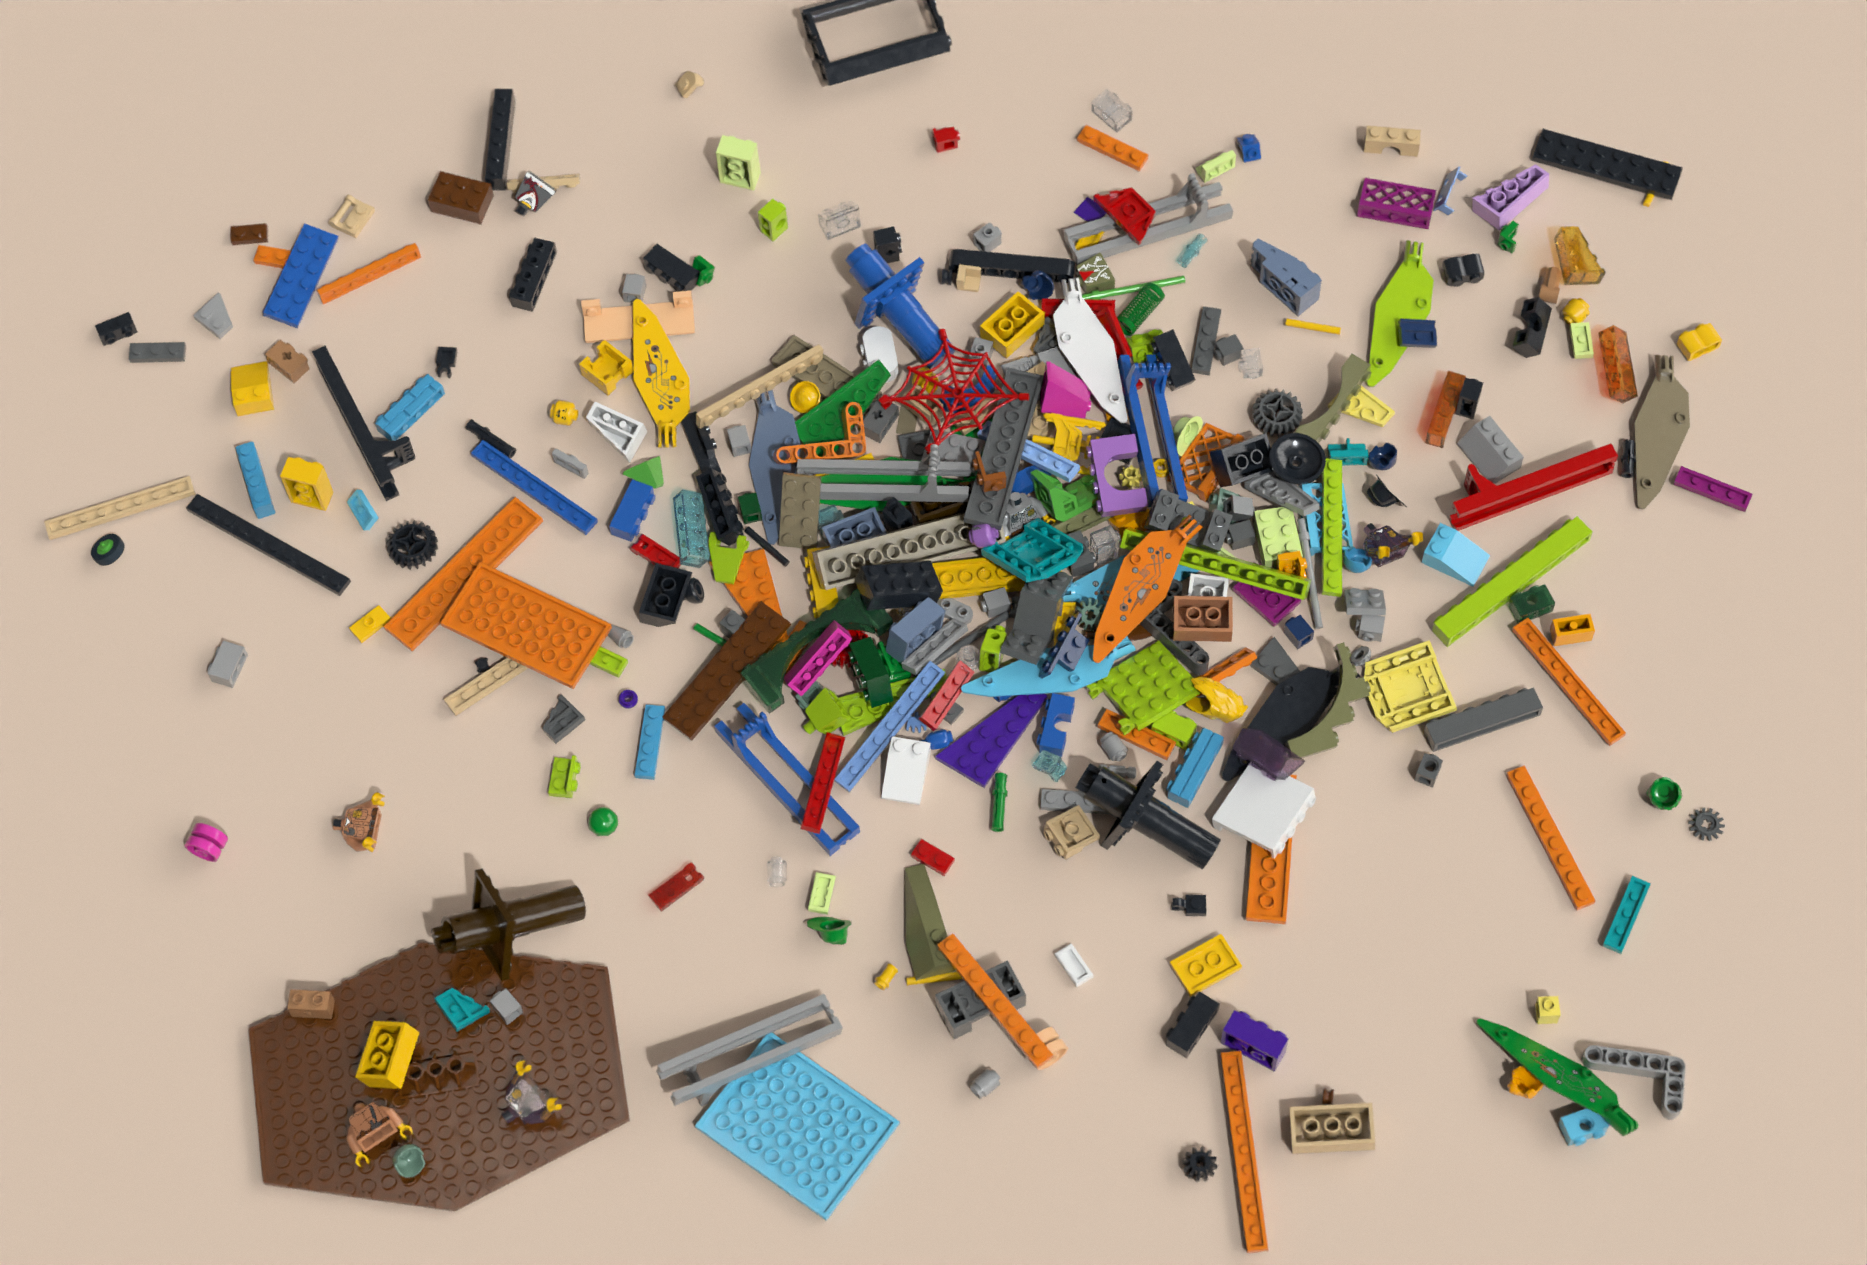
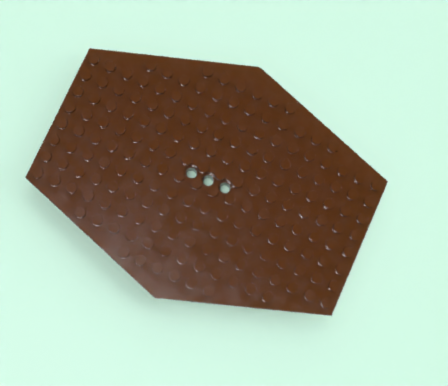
(310, 1087)

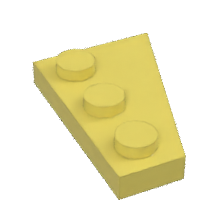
(1368, 408)

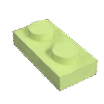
(1581, 340)

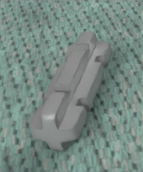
(1121, 770)

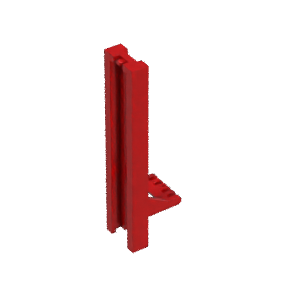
(1500, 499)

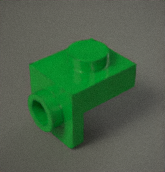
(1506, 237)
(705, 270)

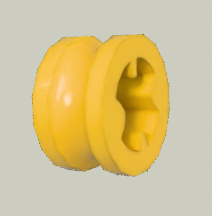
(1161, 462)

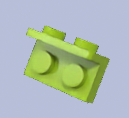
(563, 777)

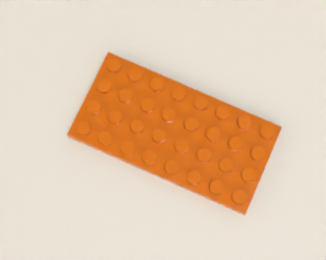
(526, 625)

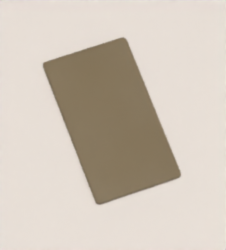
(906, 421)

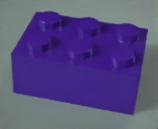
(1254, 1040)

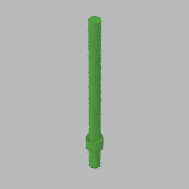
(1097, 295)

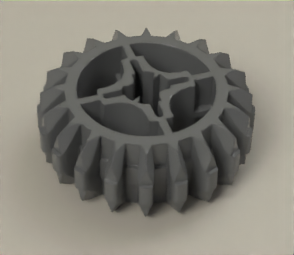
(1268, 406)

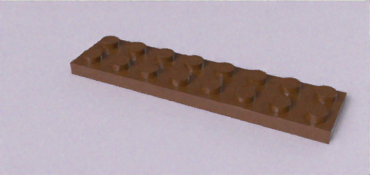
(723, 674)

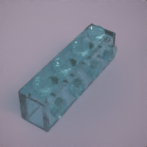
(691, 529)

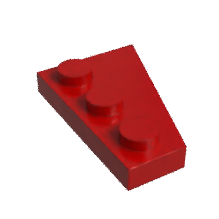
(1111, 324)

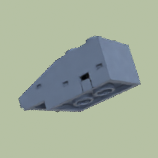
(1286, 277)

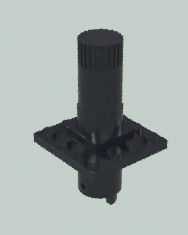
(1139, 810)

